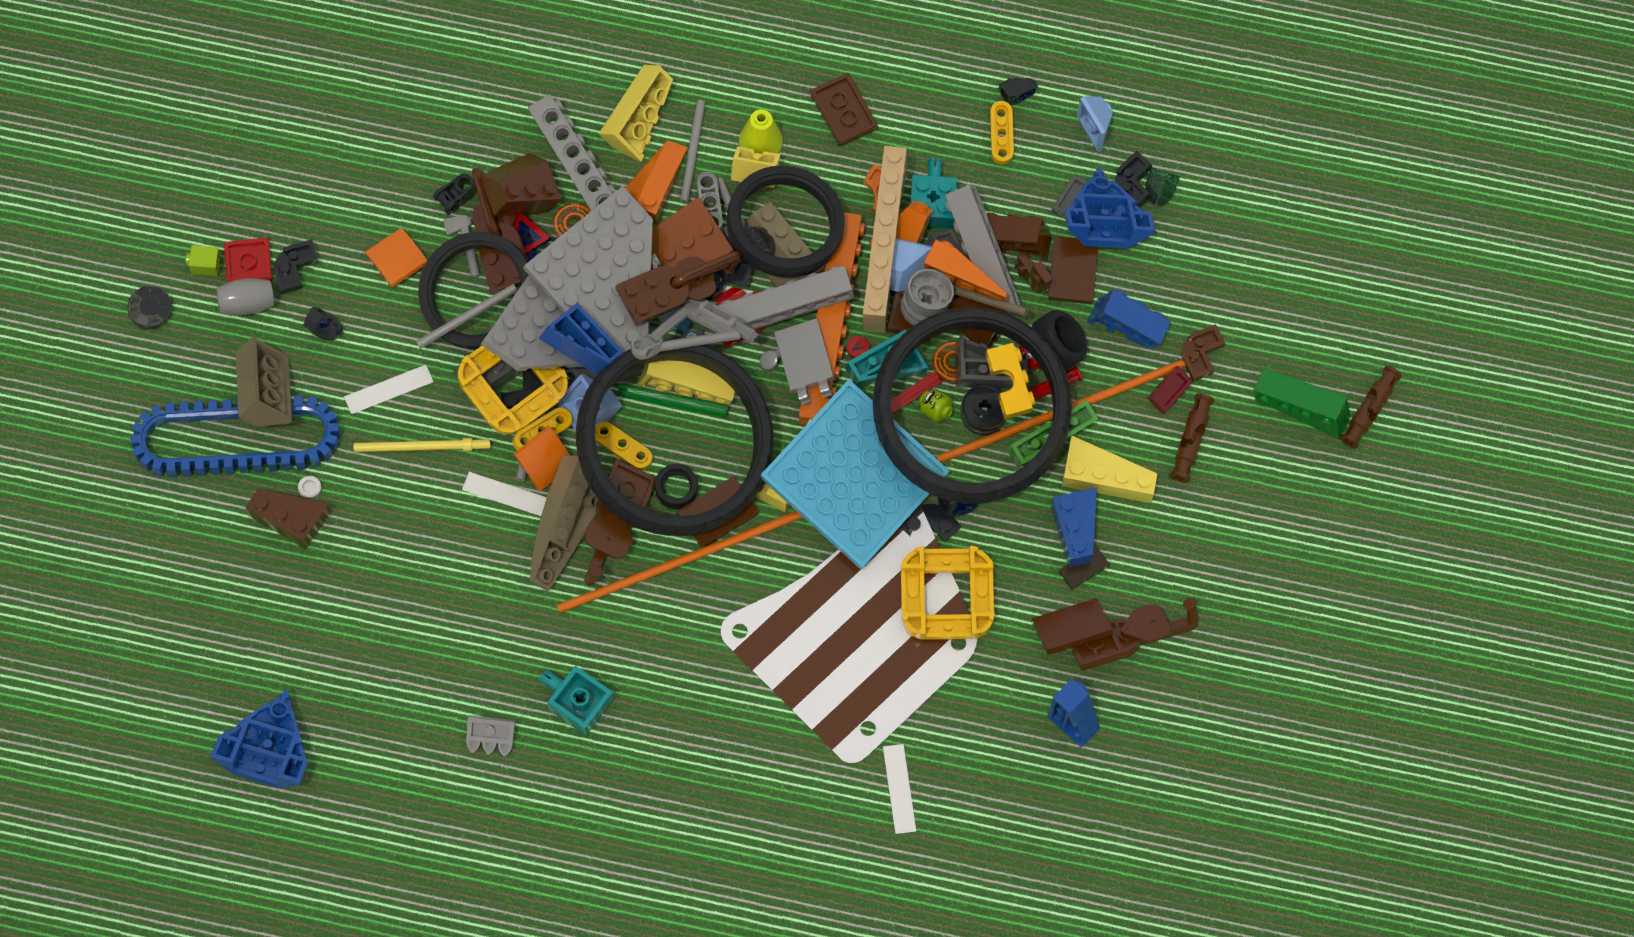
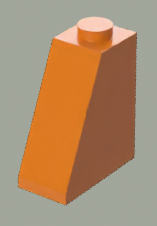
(913, 222)

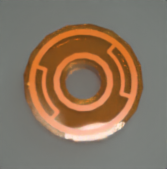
(566, 214)
(940, 362)

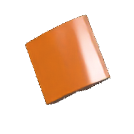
(396, 257)
(541, 457)

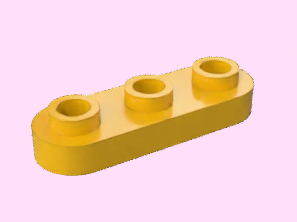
(1004, 125)
(549, 419)
(629, 452)

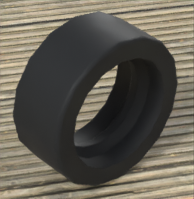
(676, 469)

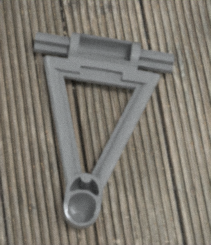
(725, 324)

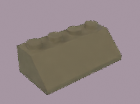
(786, 240)
(263, 384)

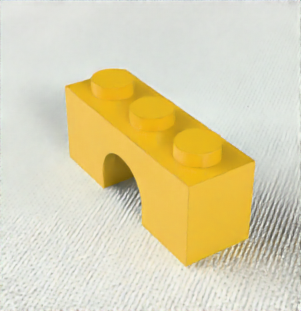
(1006, 361)

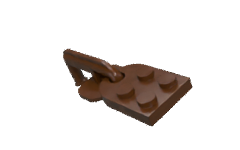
(497, 266)
(668, 287)
(608, 532)
(1142, 627)

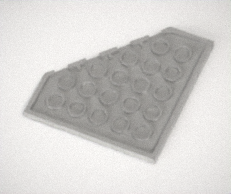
(593, 258)
(519, 327)

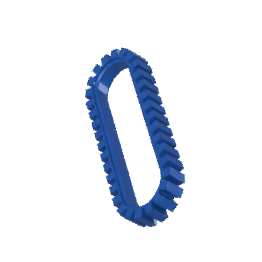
(158, 465)

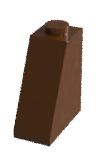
(976, 335)

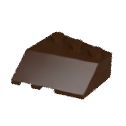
(521, 187)

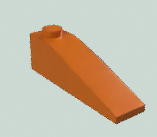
(656, 179)
(961, 270)

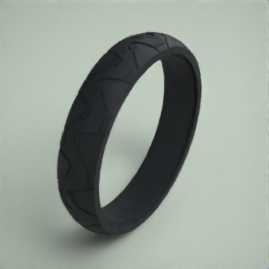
(978, 319)
(655, 522)

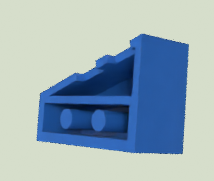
(1130, 318)
(581, 339)
(1075, 524)
(1074, 712)

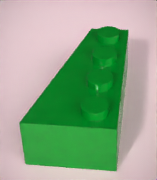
(1303, 402)

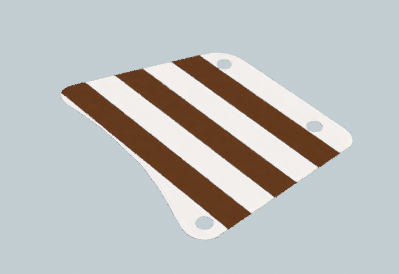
(840, 644)

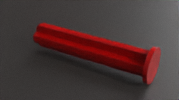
(1043, 389)
(914, 391)

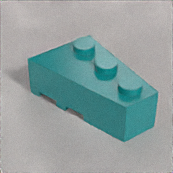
(865, 367)

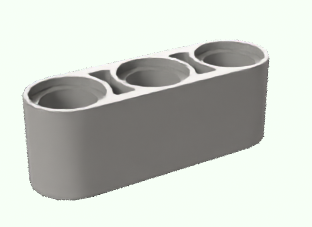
(710, 195)

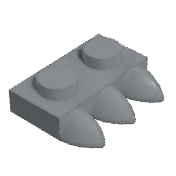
(490, 732)

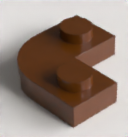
(1034, 274)
(1195, 351)

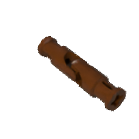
(1372, 404)
(1192, 435)

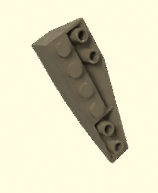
(563, 522)

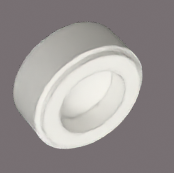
(309, 487)

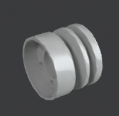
(926, 295)

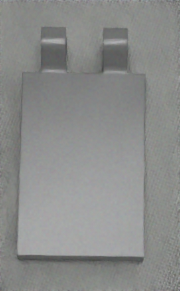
(805, 359)

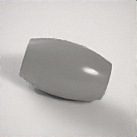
(245, 296)

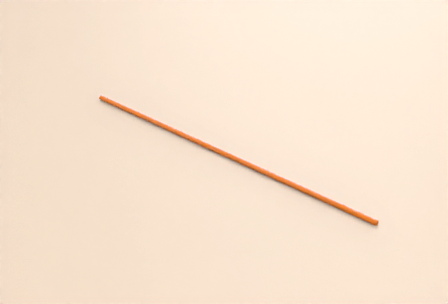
(791, 517)

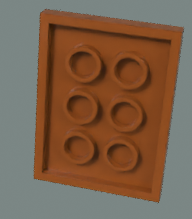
(689, 234)

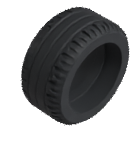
(1064, 336)

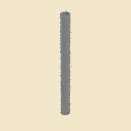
(692, 152)
(466, 316)

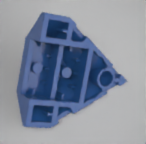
(1107, 215)
(264, 746)

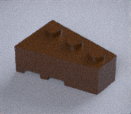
(1021, 234)
(288, 515)

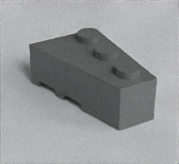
(973, 367)

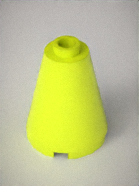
(761, 133)

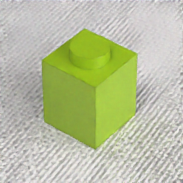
(204, 260)

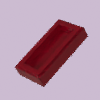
(1170, 389)

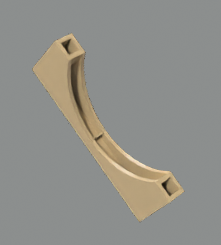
(883, 242)

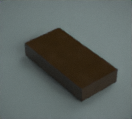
(1081, 573)

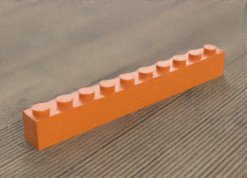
(832, 317)

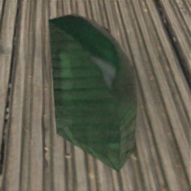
(1161, 186)

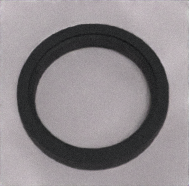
(785, 176)
(438, 261)

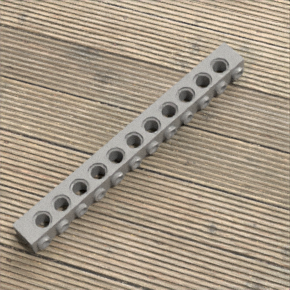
(543, 112)

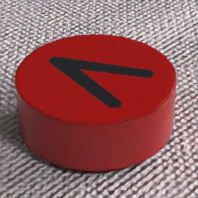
(857, 346)

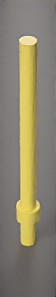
(466, 444)

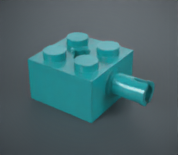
(934, 189)
(577, 686)

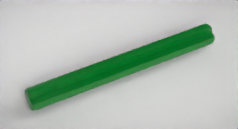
(673, 400)

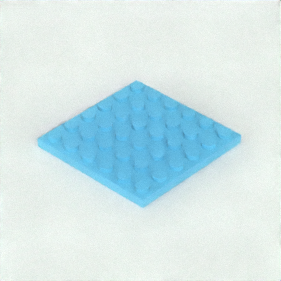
(844, 479)

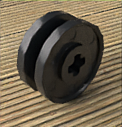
(971, 410)

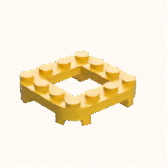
(492, 408)
(958, 626)

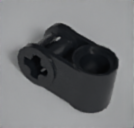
(453, 197)

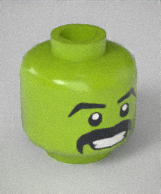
(936, 405)

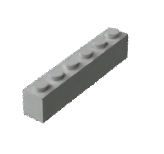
(979, 238)
(792, 299)

